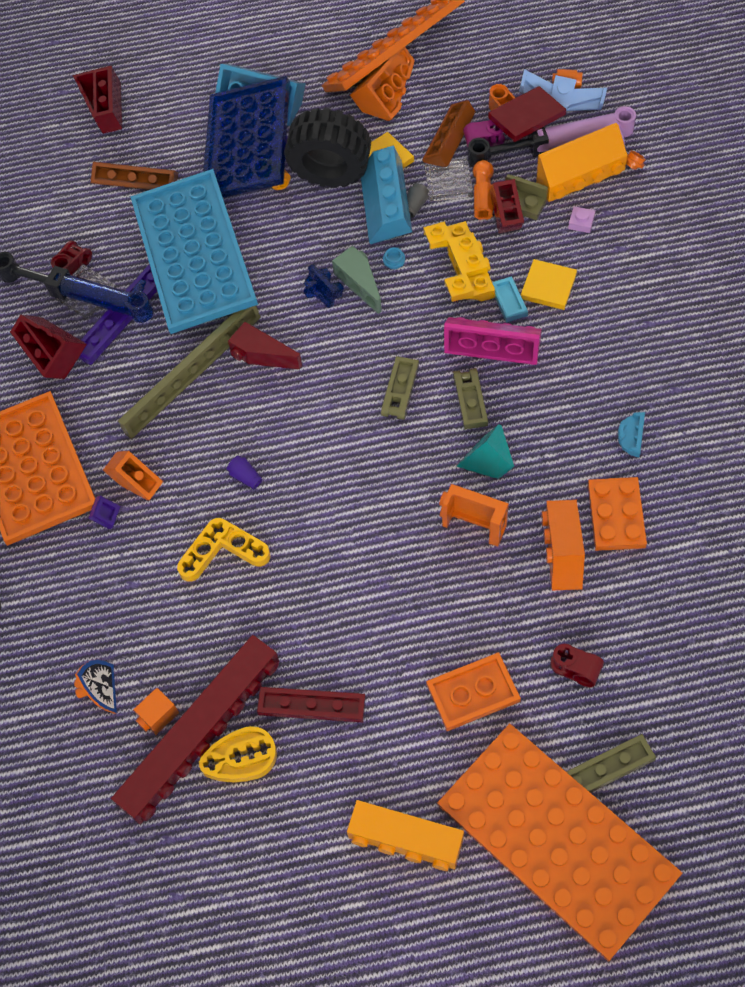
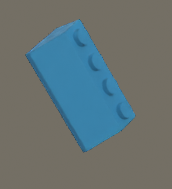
(233, 77)
(385, 196)

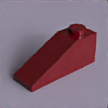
(261, 349)

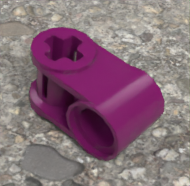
(484, 130)

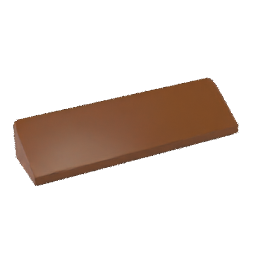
(449, 134)
(131, 176)

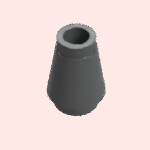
(416, 197)

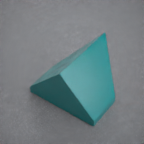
(489, 455)

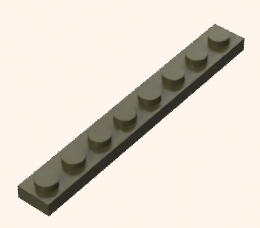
(185, 373)

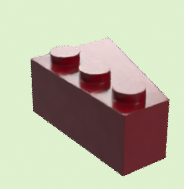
(103, 97)
(47, 345)

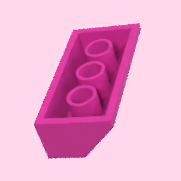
(492, 340)

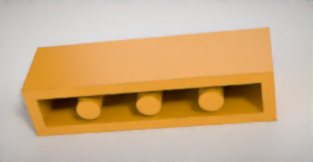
(405, 835)

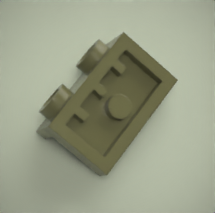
(531, 196)

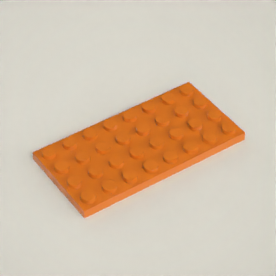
(560, 841)

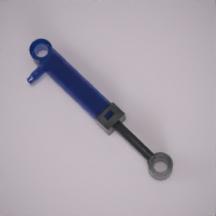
(63, 284)

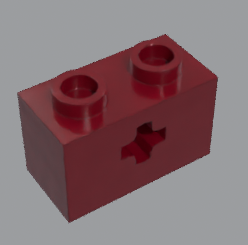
(506, 206)

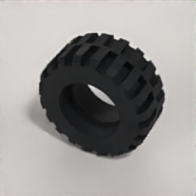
(327, 148)

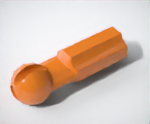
(483, 205)

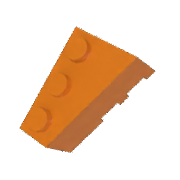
(565, 544)

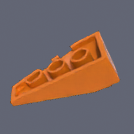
(383, 88)

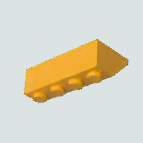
(582, 162)

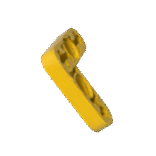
(223, 540)

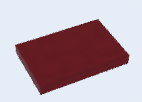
(527, 113)

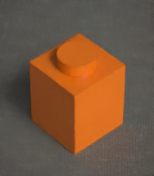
(155, 712)

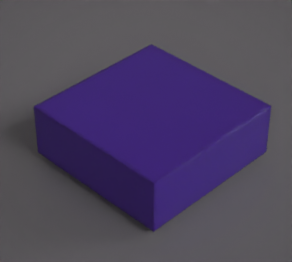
(104, 512)

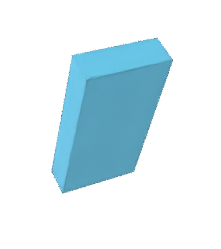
(509, 299)

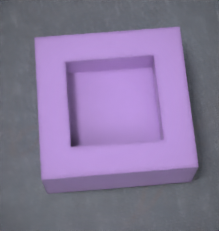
(581, 219)

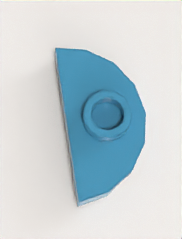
(631, 433)

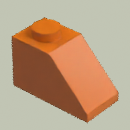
(132, 474)

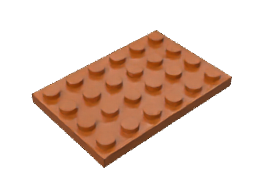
(38, 470)

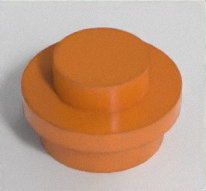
(635, 160)

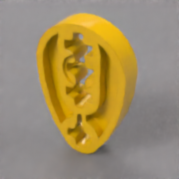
(248, 769)

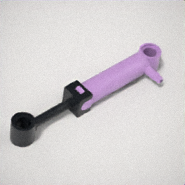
(554, 136)

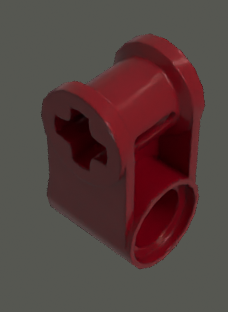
(72, 258)
(579, 666)

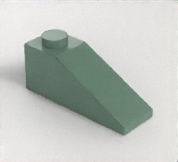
(355, 272)

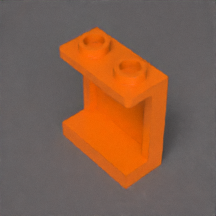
(475, 509)

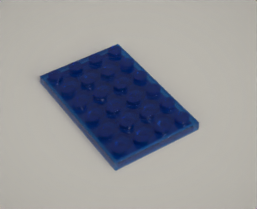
(248, 136)

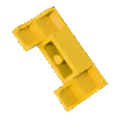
(467, 260)

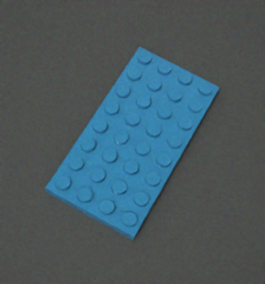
(193, 251)

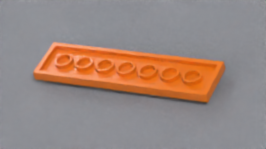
(385, 48)

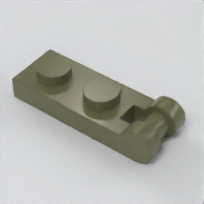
(400, 387)
(470, 399)

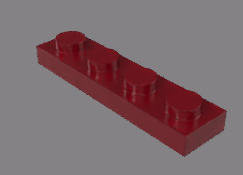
(311, 704)

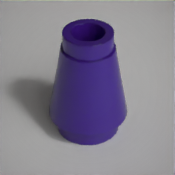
(242, 470)

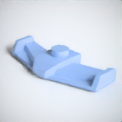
(564, 92)

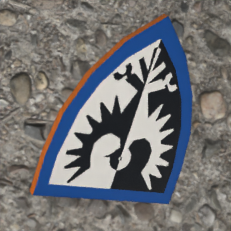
(98, 683)

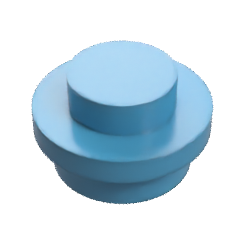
(394, 258)

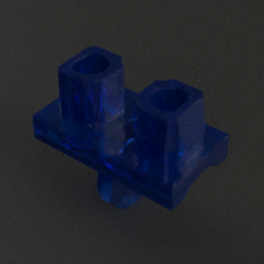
(319, 286)

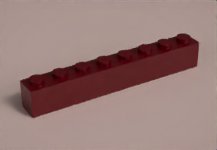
(195, 730)

